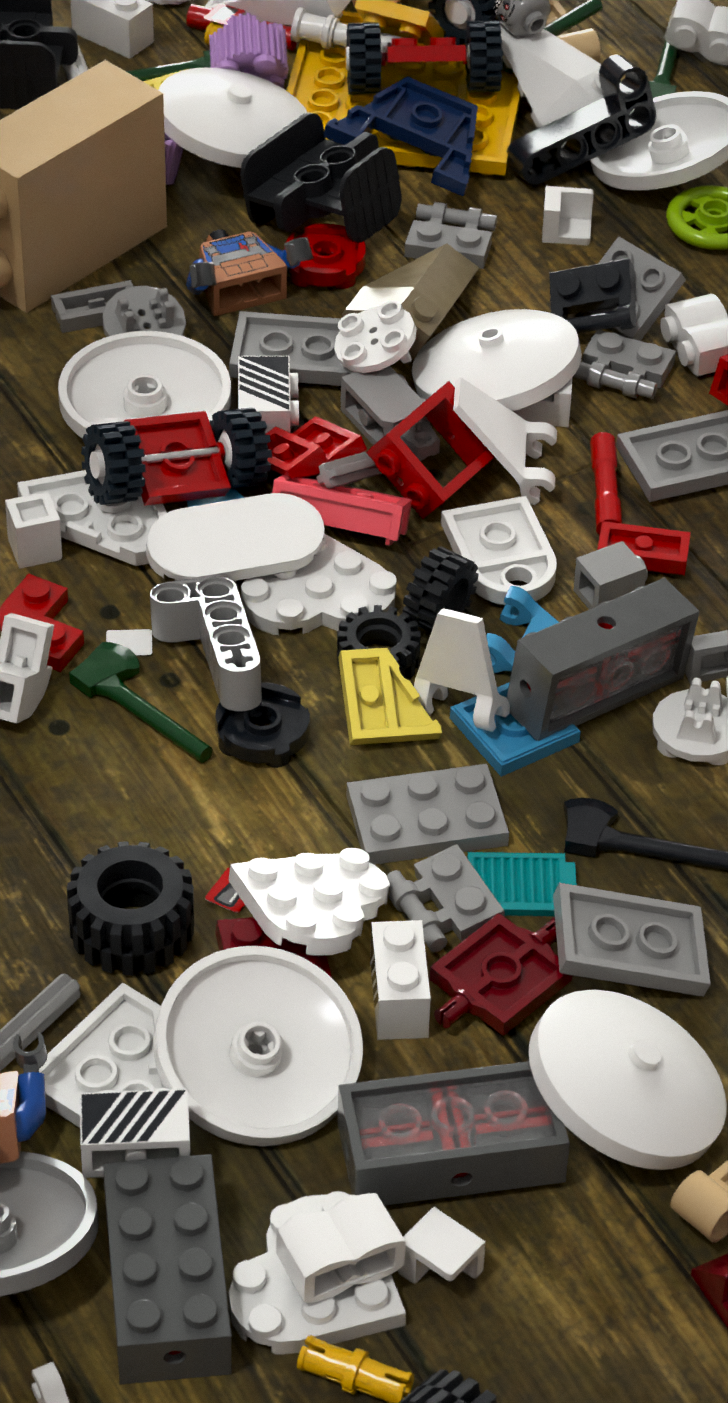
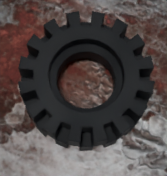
(440, 583)
(383, 629)

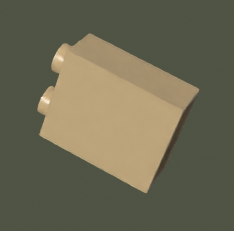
(79, 181)

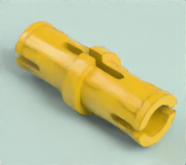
(354, 1370)

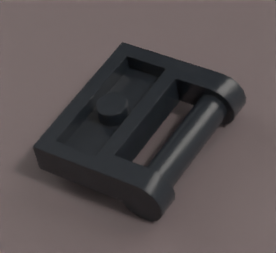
(593, 289)

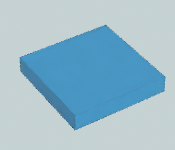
(510, 743)

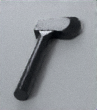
(591, 832)

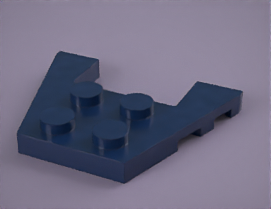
(422, 118)

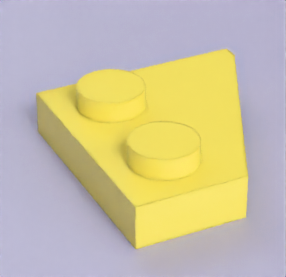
(380, 701)

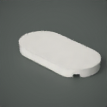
(236, 538)

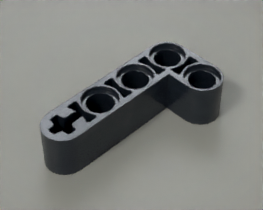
(539, 153)

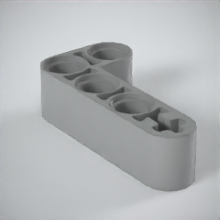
(215, 614)

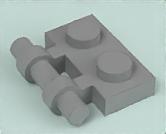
(433, 233)
(625, 364)
(456, 891)

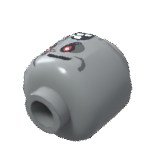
(522, 16)

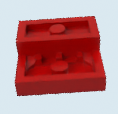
(311, 445)

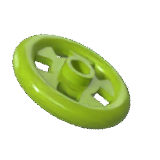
(709, 216)

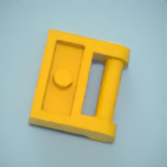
(400, 20)

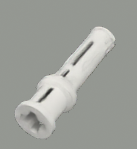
(324, 30)

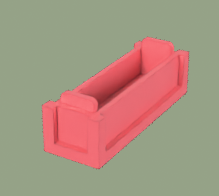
(352, 507)

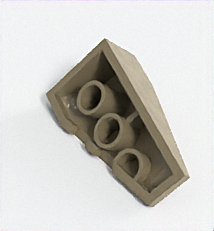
(424, 289)

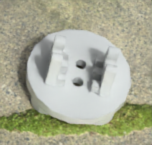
(375, 338)
(693, 724)

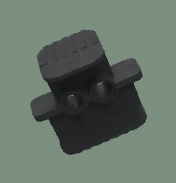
(31, 51)
(309, 177)

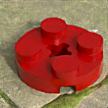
(337, 269)

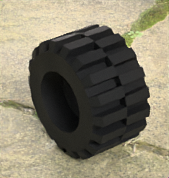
(131, 937)

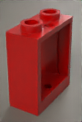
(397, 460)

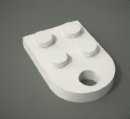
(505, 546)

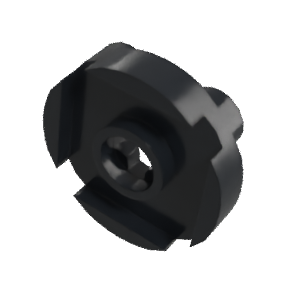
(265, 744)

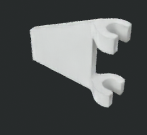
(507, 437)
(460, 660)

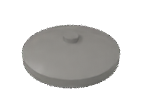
(44, 1221)

